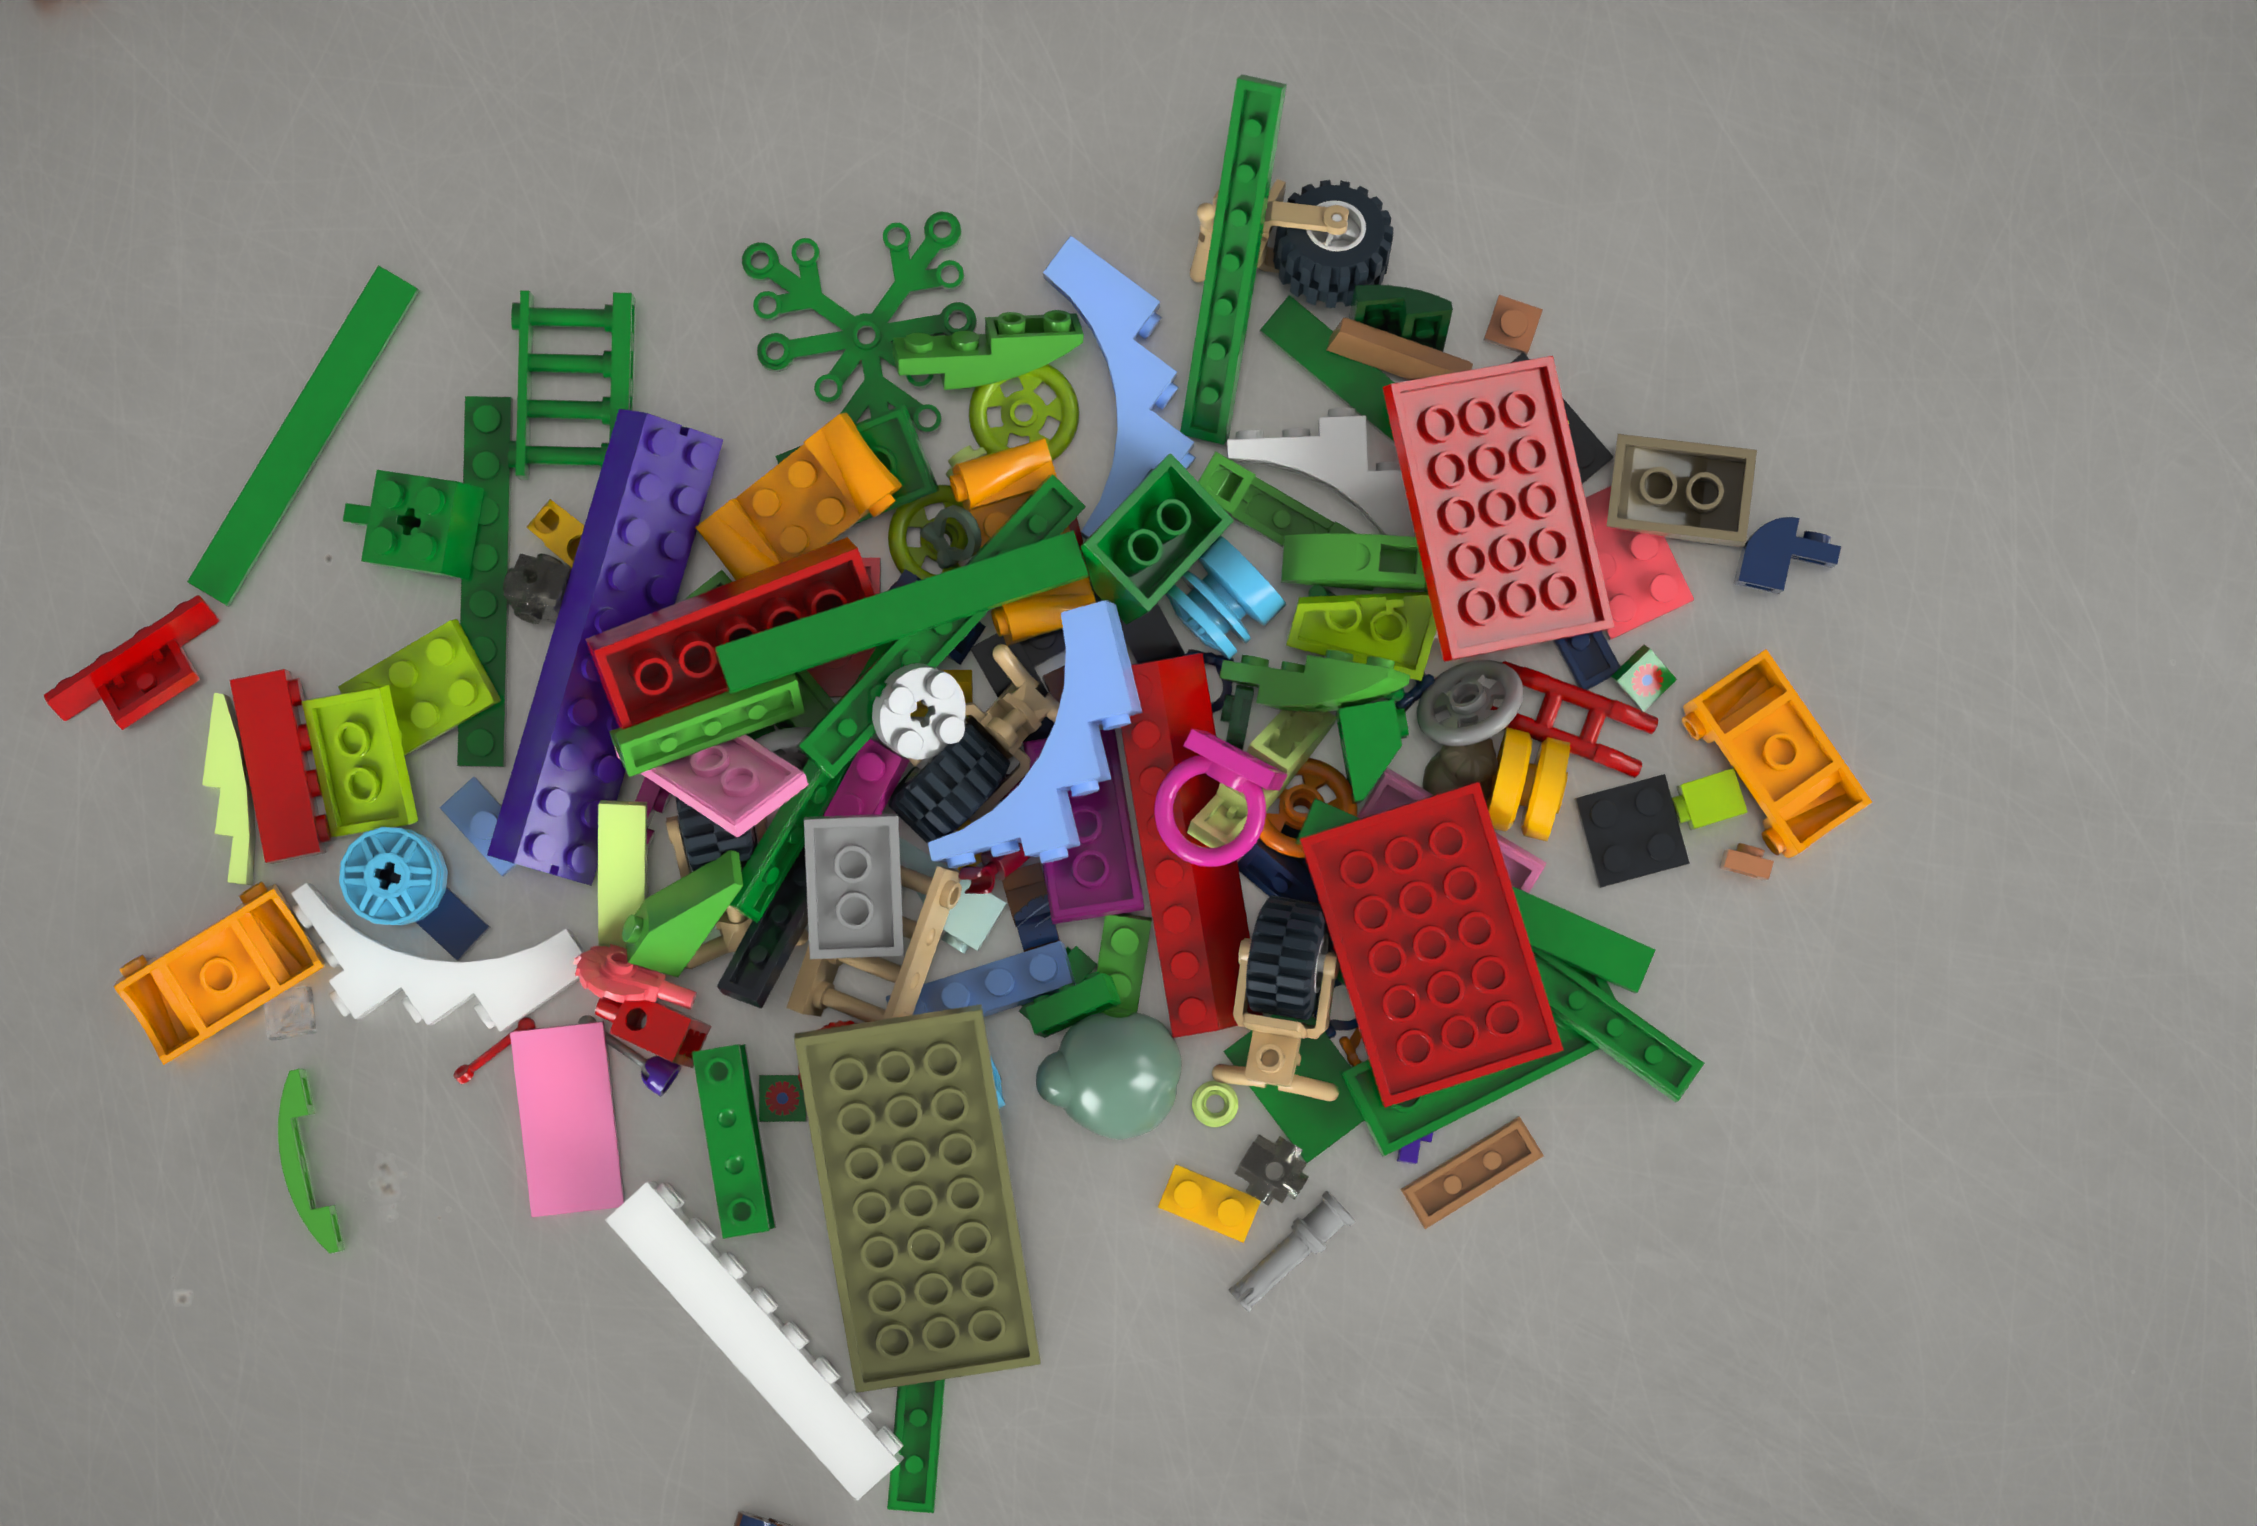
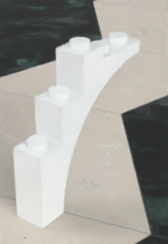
(1337, 462)
(375, 972)

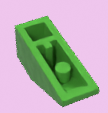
(681, 916)

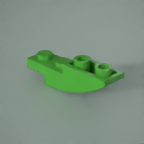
(1008, 349)
(1353, 561)
(1319, 684)
(1124, 958)

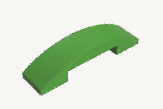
(1260, 504)
(296, 1103)

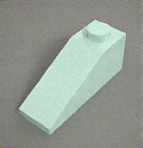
(973, 914)

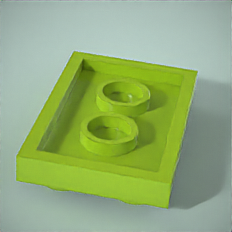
(431, 685)
(360, 761)

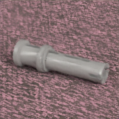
(1307, 1236)

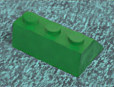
(1152, 539)

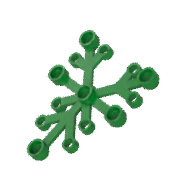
(807, 294)

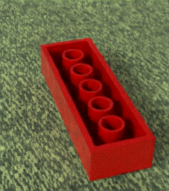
(671, 653)

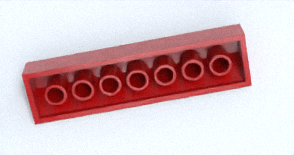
(1193, 907)

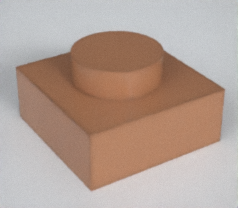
(1513, 324)
(1747, 861)

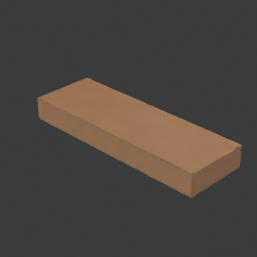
(1392, 352)
(1472, 1172)

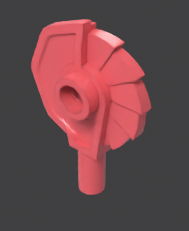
(610, 975)

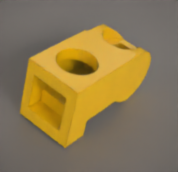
(558, 531)

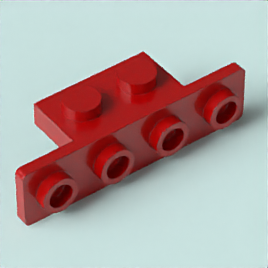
(139, 671)

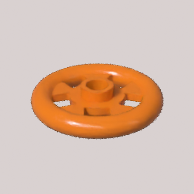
(1314, 775)

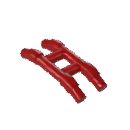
(1599, 708)

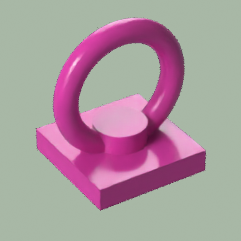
(1232, 768)

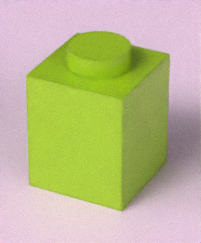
(1709, 799)

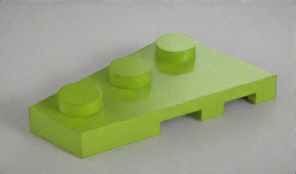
(1366, 625)

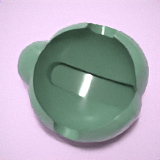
(1113, 1074)

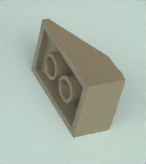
(1682, 490)

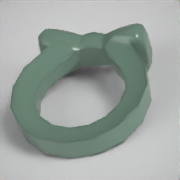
(934, 533)

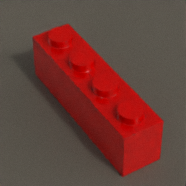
(279, 766)

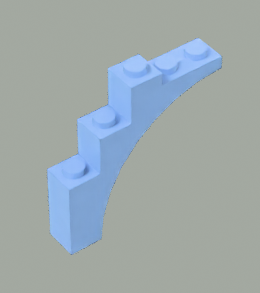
(1117, 315)
(1038, 811)

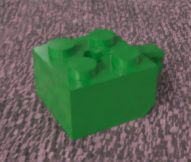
(419, 524)

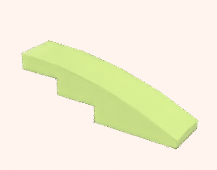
(1283, 744)
(227, 770)
(620, 866)

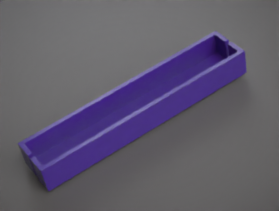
(622, 570)

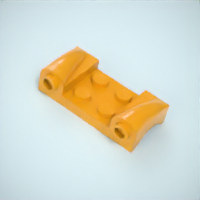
(992, 491)
(802, 501)
(1777, 754)
(219, 973)

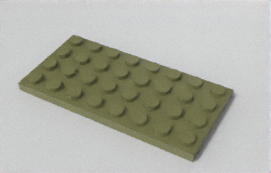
(917, 1198)

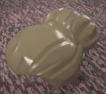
(1461, 766)

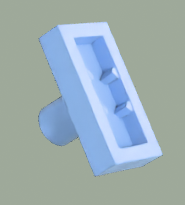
(475, 815)

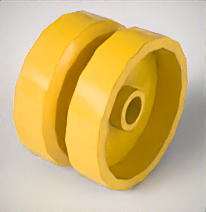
(1530, 785)

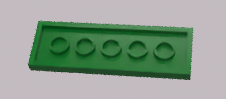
(1415, 1118)

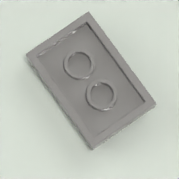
(853, 886)

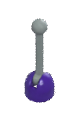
(655, 1072)

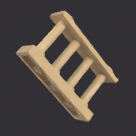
(815, 979)

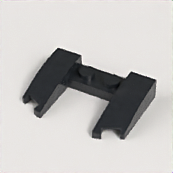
(1146, 637)

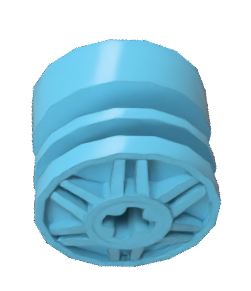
(1224, 598)
(415, 859)

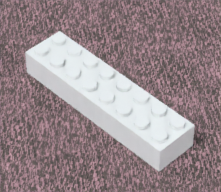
(755, 1339)

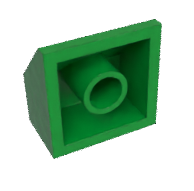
(1369, 741)

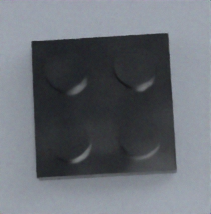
(1631, 831)

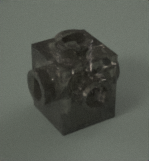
(536, 587)
(1259, 1156)

